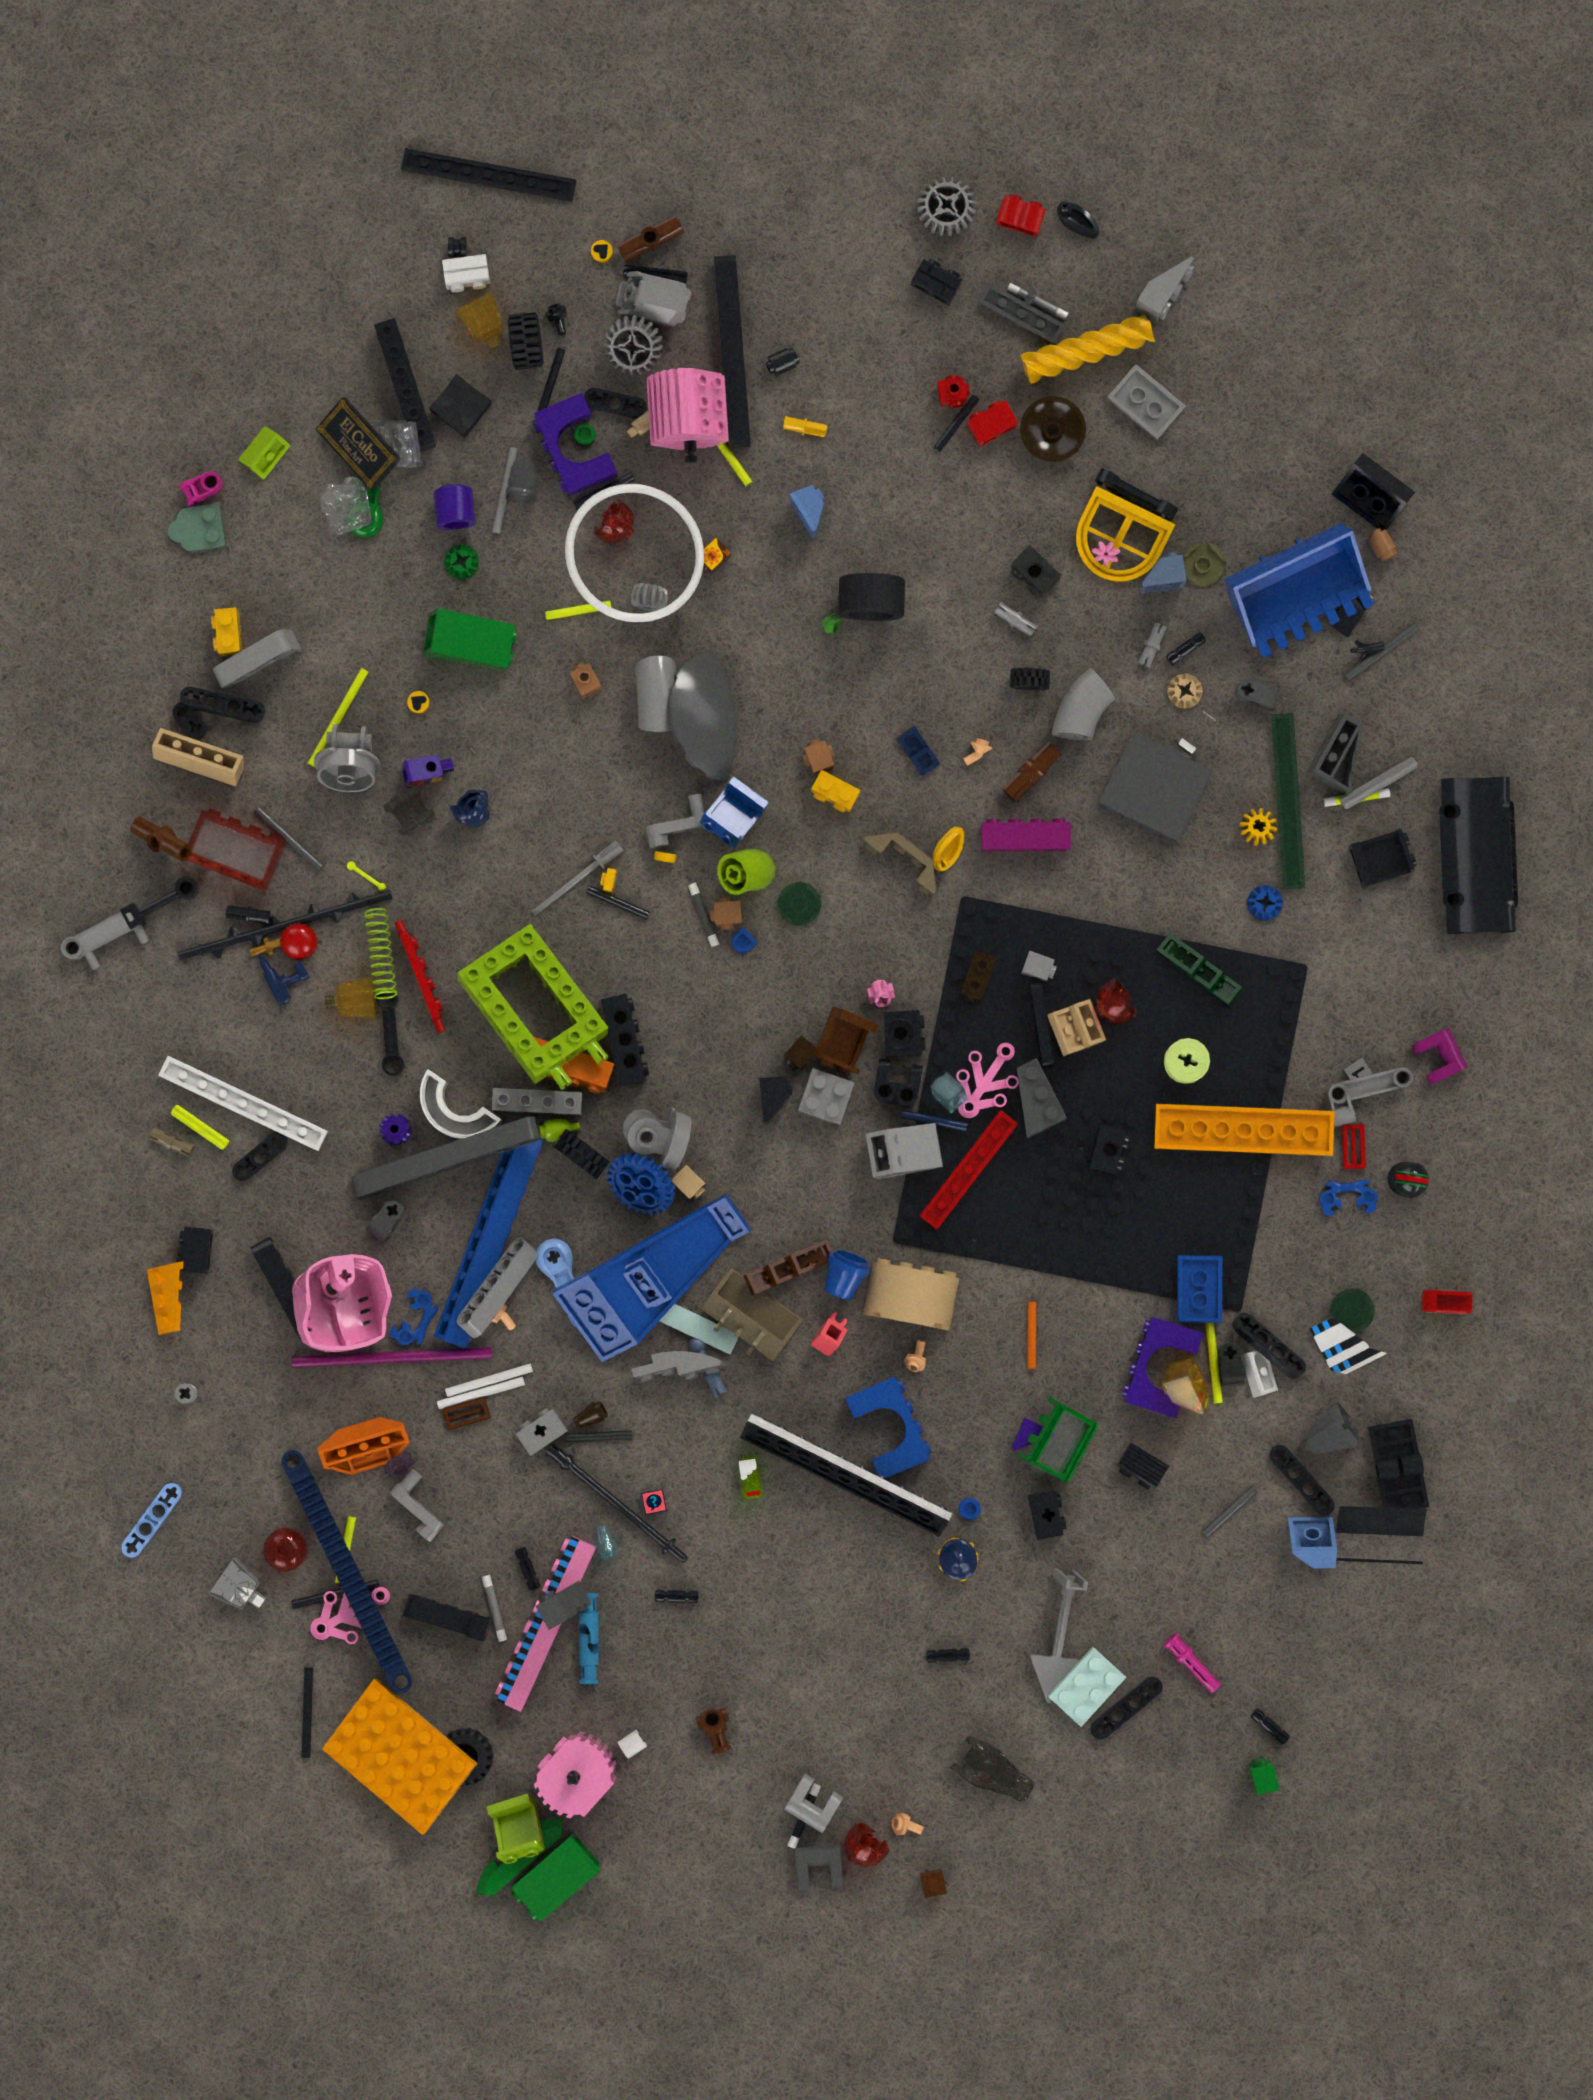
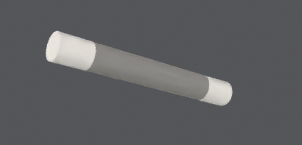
(1038, 302)
(494, 1609)

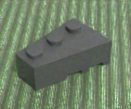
(1337, 755)
(1038, 1099)
(562, 1605)

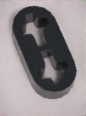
(186, 724)

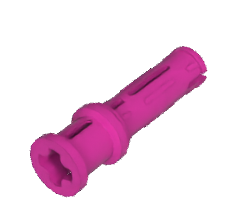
(1185, 1655)

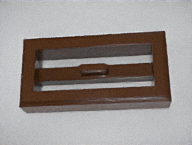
(448, 1418)

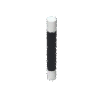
(799, 1827)

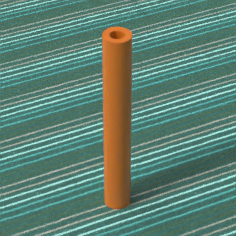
(1031, 1336)

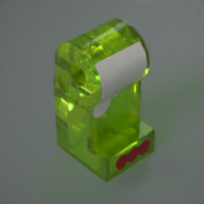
(750, 1477)

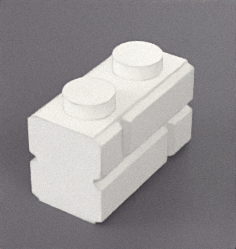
(466, 272)

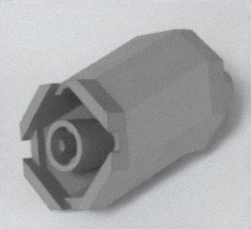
(653, 298)

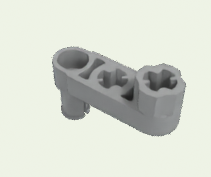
(658, 832)
(430, 1523)

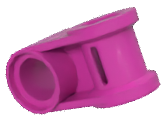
(200, 489)

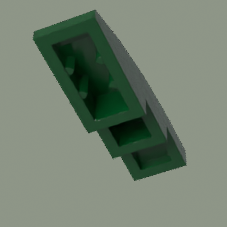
(1199, 969)

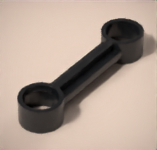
(1114, 483)
(390, 1035)

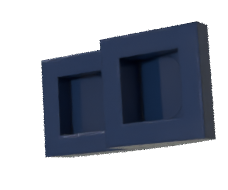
(918, 750)

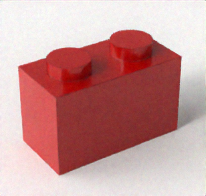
(992, 422)

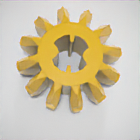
(1261, 819)

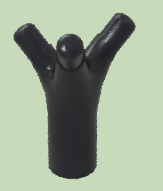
(1367, 648)

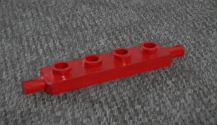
(426, 985)

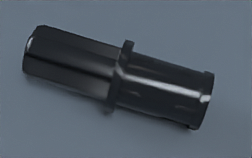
(248, 914)

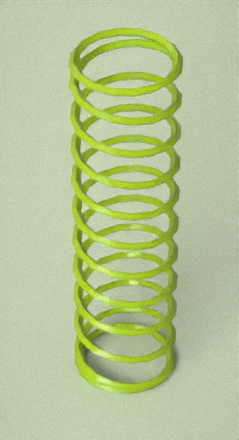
(381, 981)

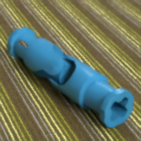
(589, 1658)

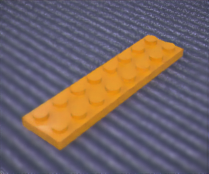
(1244, 1129)

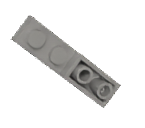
(686, 1363)

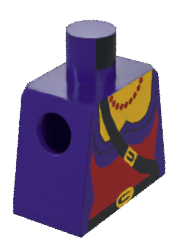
(415, 770)

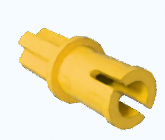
(804, 426)

